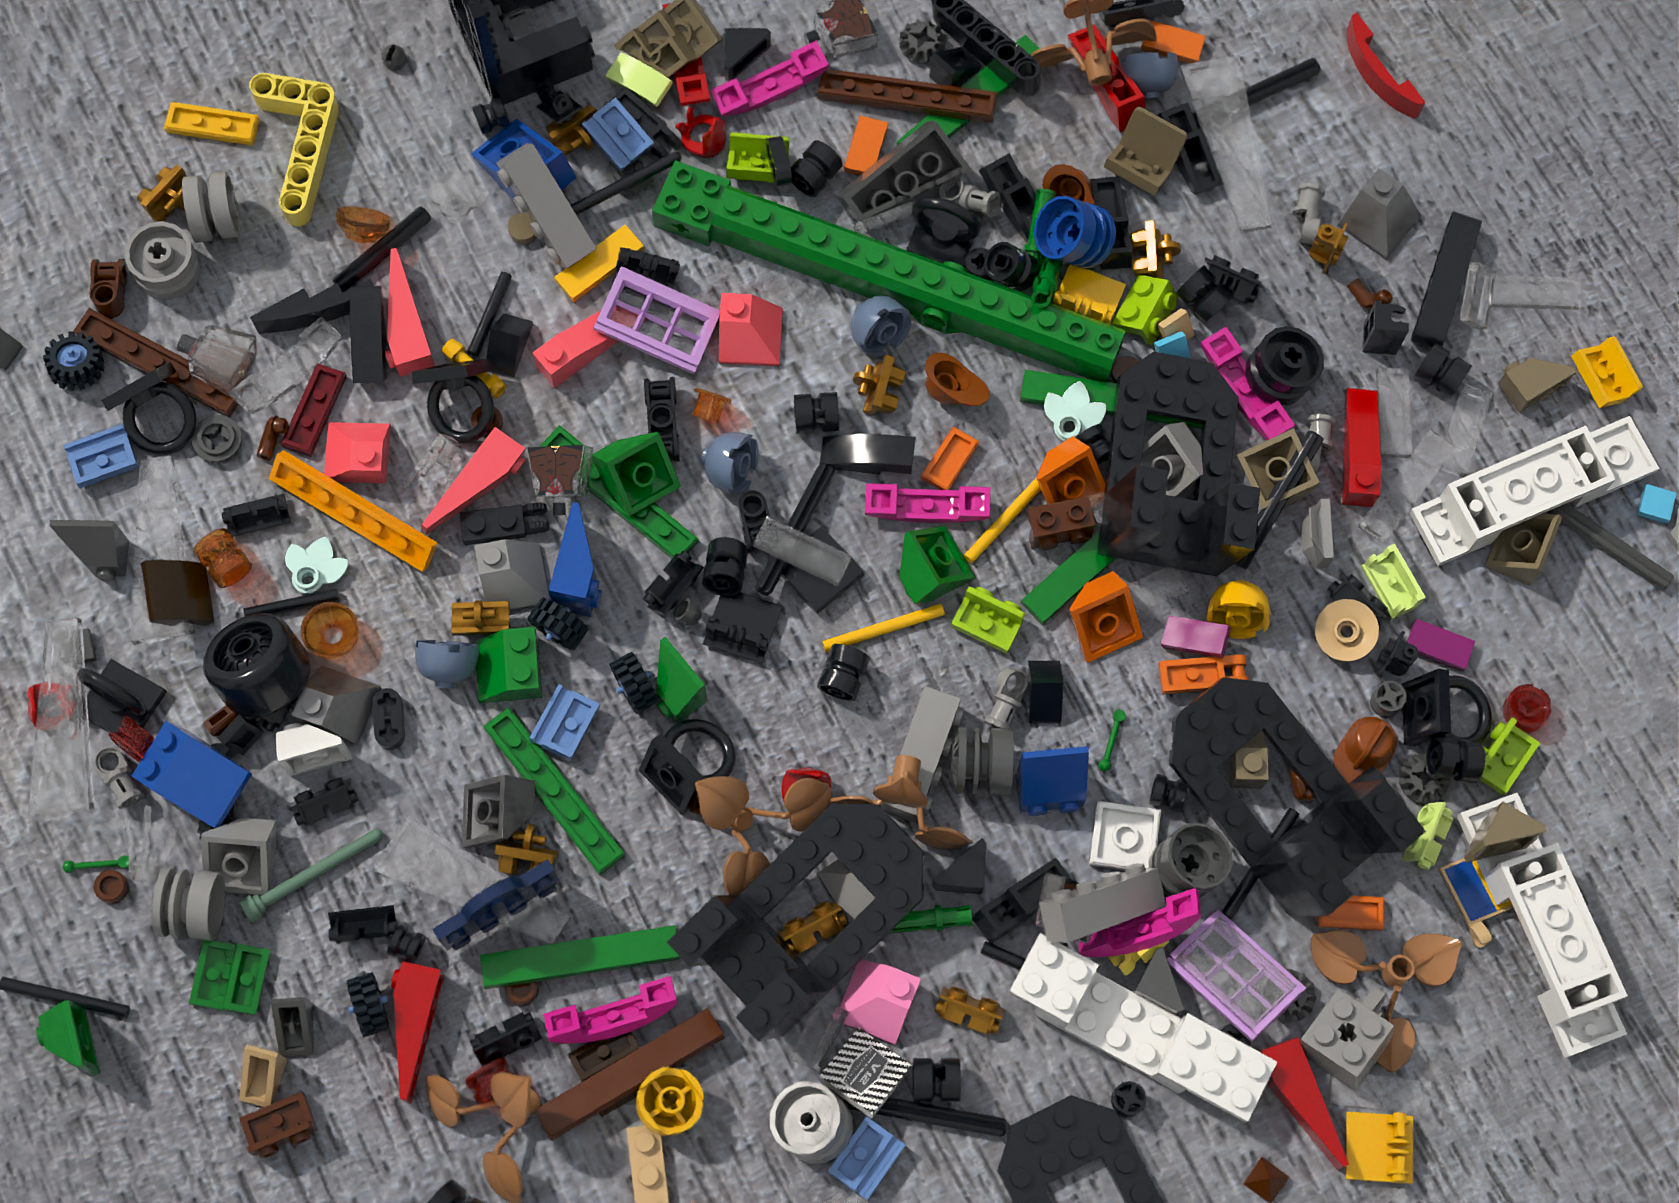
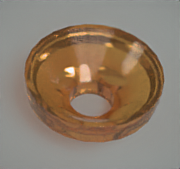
(362, 223)
(321, 619)

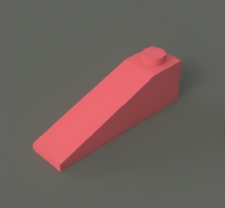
(405, 332)
(571, 351)
(486, 470)

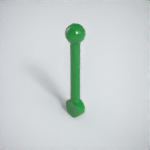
(1118, 717)
(70, 866)

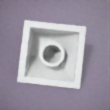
(309, 748)

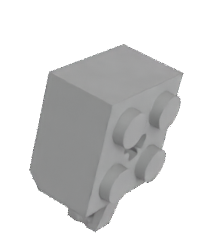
(1354, 1019)

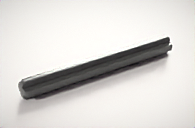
(1614, 546)

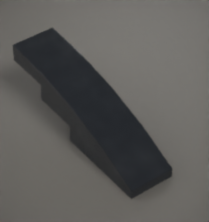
(302, 311)

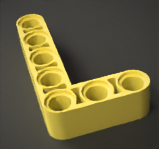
(306, 140)

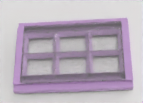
(657, 320)
(1235, 975)

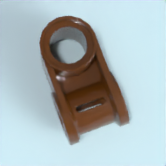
(107, 281)

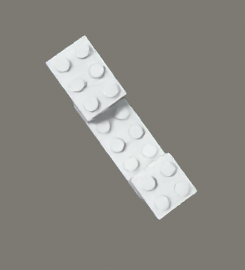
(1531, 483)
(1560, 934)
(1139, 1033)

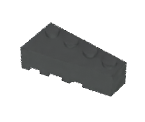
(907, 170)

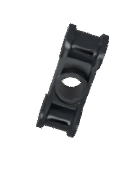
(661, 401)

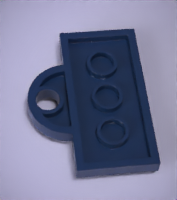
(495, 902)

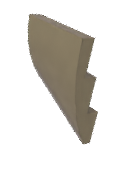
(672, 37)

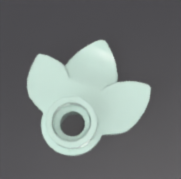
(1073, 407)
(315, 562)

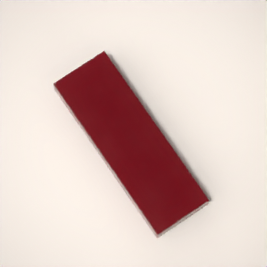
(313, 410)

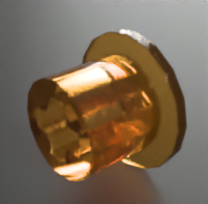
(709, 405)

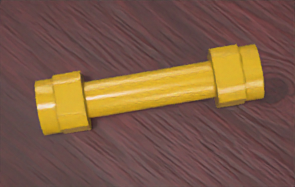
(456, 353)

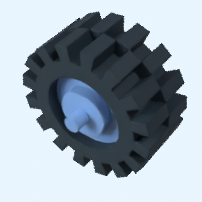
(73, 361)
(558, 623)
(634, 682)
(368, 1004)

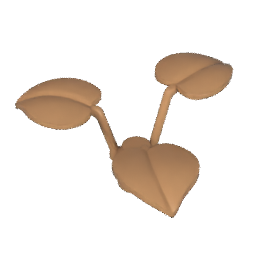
(1096, 62)
(905, 790)
(723, 806)
(1427, 956)
(516, 1104)

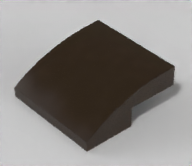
(177, 592)
(600, 1054)

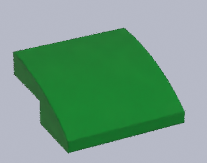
(229, 977)

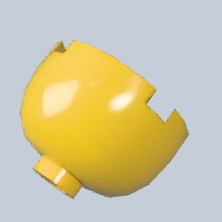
(1241, 607)
(669, 1101)

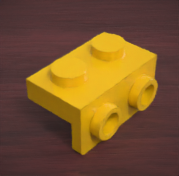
(1607, 372)

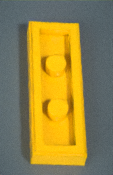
(211, 123)
(597, 265)

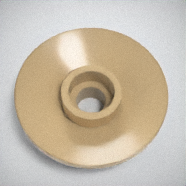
(1352, 615)

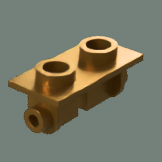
(1328, 245)
(823, 919)
(982, 1011)

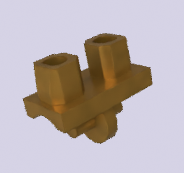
(571, 134)
(166, 194)
(1150, 239)
(875, 384)
(480, 617)
(512, 852)

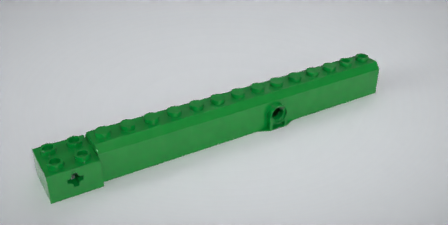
(936, 294)

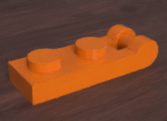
(1198, 673)

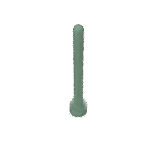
(256, 905)

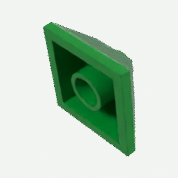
(636, 471)
(932, 564)
(678, 686)
(68, 1035)

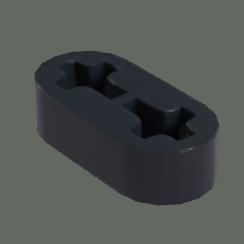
(778, 161)
(396, 719)

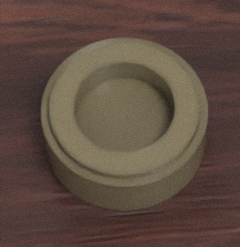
(519, 228)

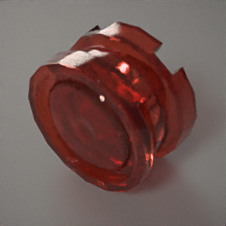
(1528, 706)
(132, 738)
(481, 1080)

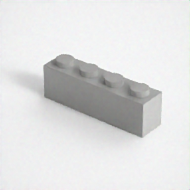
(545, 205)
(928, 742)
(1102, 903)

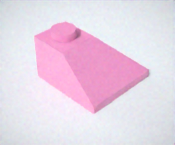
(879, 999)

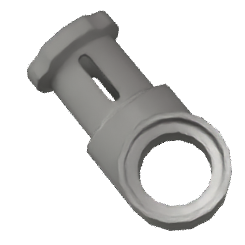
(972, 197)
(1308, 210)
(1322, 425)
(1007, 701)
(117, 778)

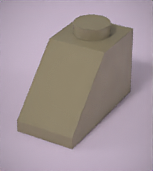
(1533, 380)
(1250, 764)

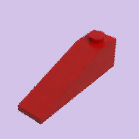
(1120, 94)
(1361, 449)
(414, 1005)
(1298, 1091)

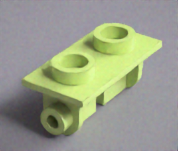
(1436, 822)

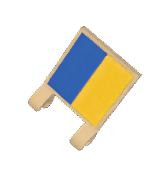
(1473, 898)

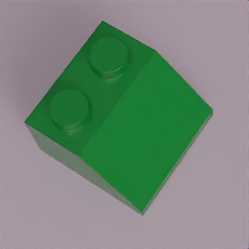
(509, 666)

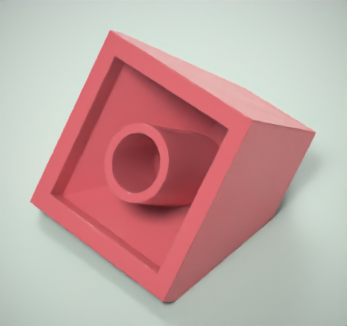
(749, 330)
(357, 452)

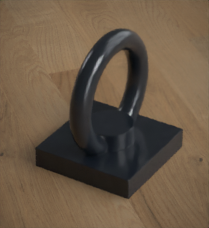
(943, 230)
(458, 376)
(145, 390)
(119, 694)
(1429, 712)
(673, 773)

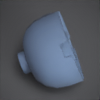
(1151, 72)
(879, 324)
(729, 461)
(446, 661)

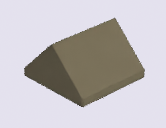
(1267, 463)
(1524, 548)
(1503, 832)

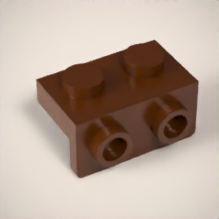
(1061, 523)
(278, 1124)

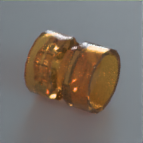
(223, 559)

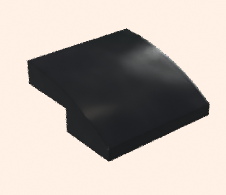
(816, 591)

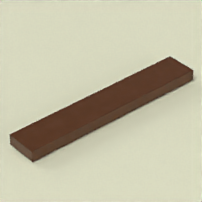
(907, 95)
(148, 356)
(628, 1074)

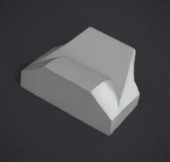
(1317, 534)

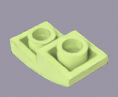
(639, 79)

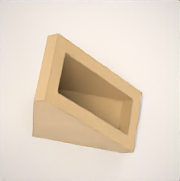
(261, 1075)

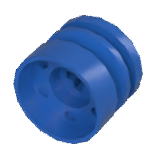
(1074, 232)

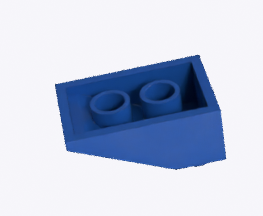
(511, 139)
(574, 575)
(191, 774)
(1052, 780)

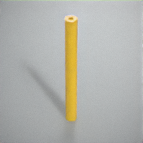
(1002, 522)
(885, 627)

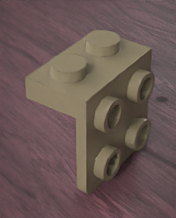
(1147, 151)

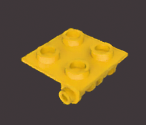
(1089, 294)
(1379, 1147)

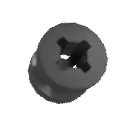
(1393, 694)

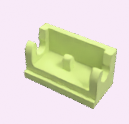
(1393, 582)

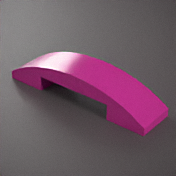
(771, 84)
(1226, 356)
(927, 505)
(1147, 929)
(613, 1018)

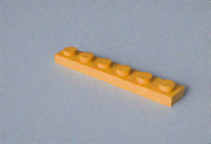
(353, 510)

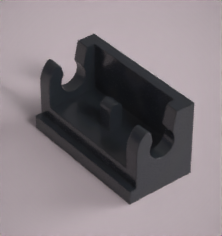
(1380, 332)

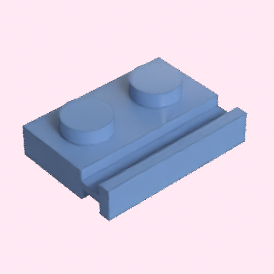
(617, 134)
(101, 456)
(564, 722)
(866, 1158)

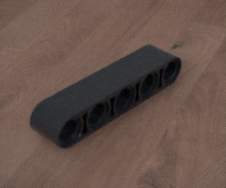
(993, 52)
(1446, 280)

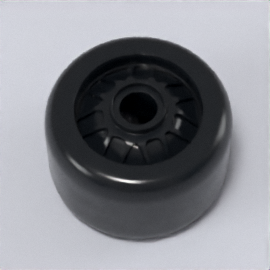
(256, 665)

